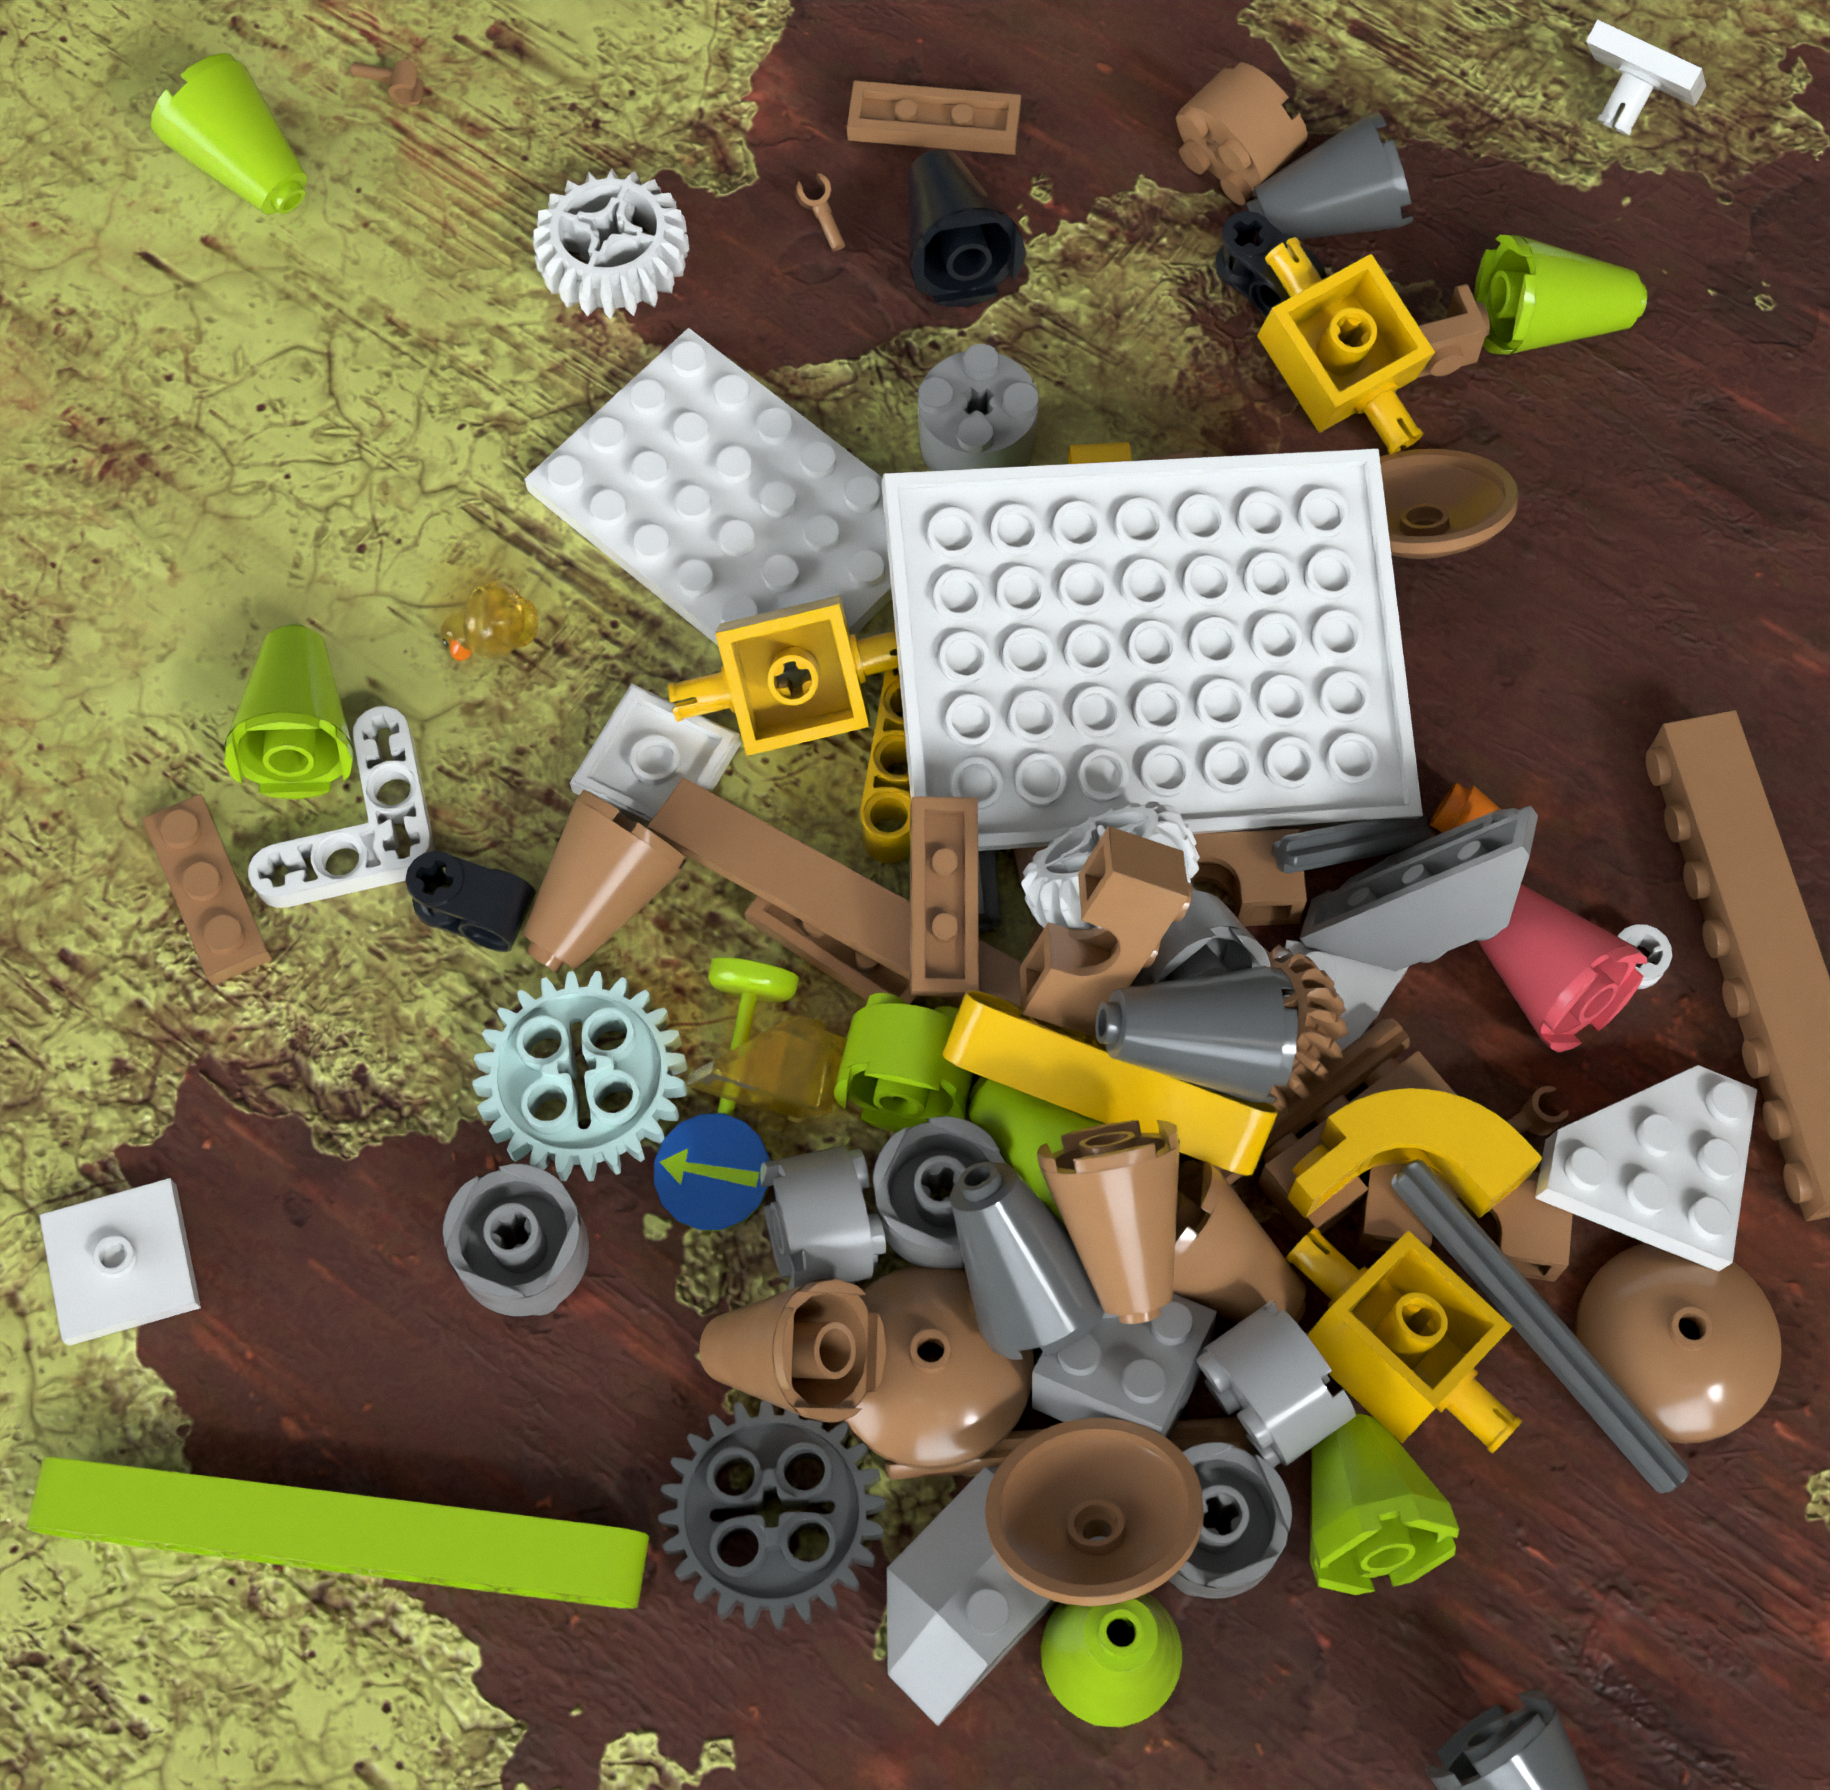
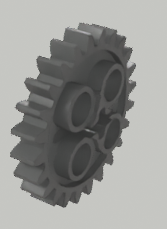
(775, 1576)

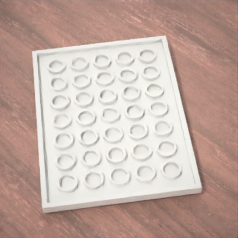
(1152, 640)

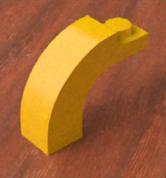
(1453, 1135)

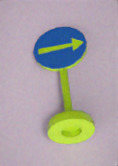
(713, 1161)

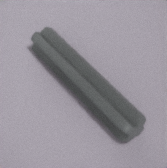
(1348, 843)

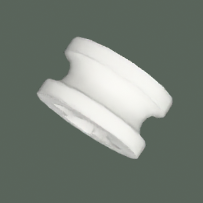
(1656, 944)

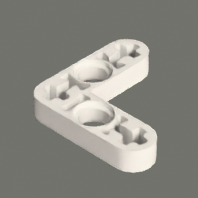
(372, 841)

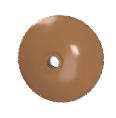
(1444, 501)
(1681, 1384)
(944, 1408)
(1086, 1484)

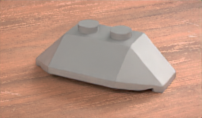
(1427, 895)
(954, 1606)

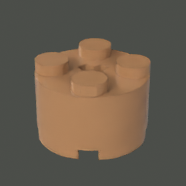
(1239, 130)

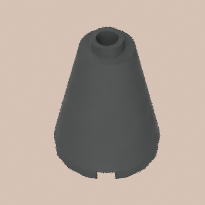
(1338, 187)
(1207, 1030)
(1020, 1265)
(1511, 1751)

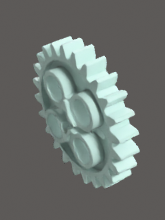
(523, 1083)

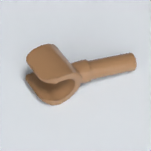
(403, 80)
(822, 212)
(1533, 1119)

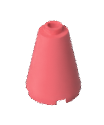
(1562, 969)

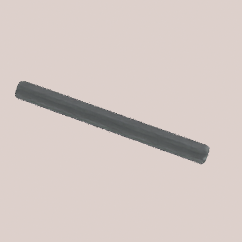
(1540, 1326)

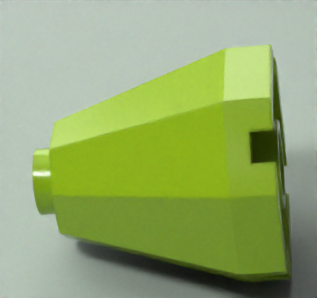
(1373, 1511)

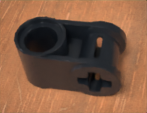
(1250, 272)
(478, 905)

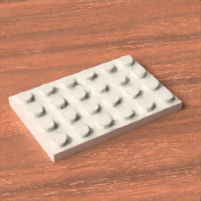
(721, 496)

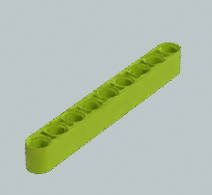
(339, 1532)

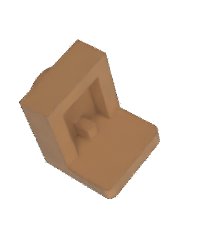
(1459, 336)

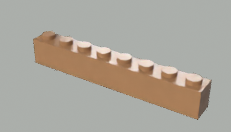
(1757, 933)

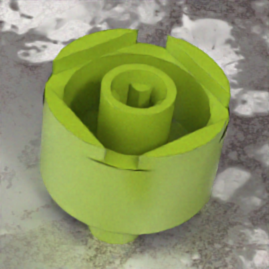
(898, 1066)

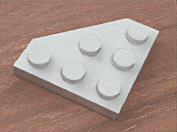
(1659, 1165)

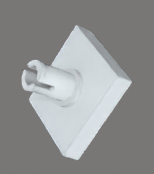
(1642, 70)

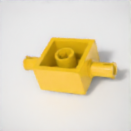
(1345, 344)
(770, 708)
(1406, 1337)

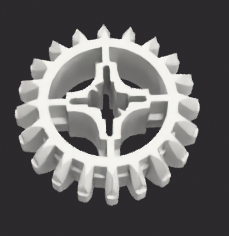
(622, 259)
(1052, 877)

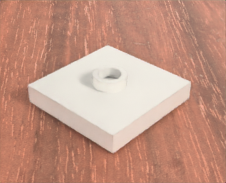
(649, 752)
(119, 1261)

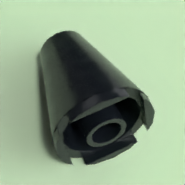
(958, 233)

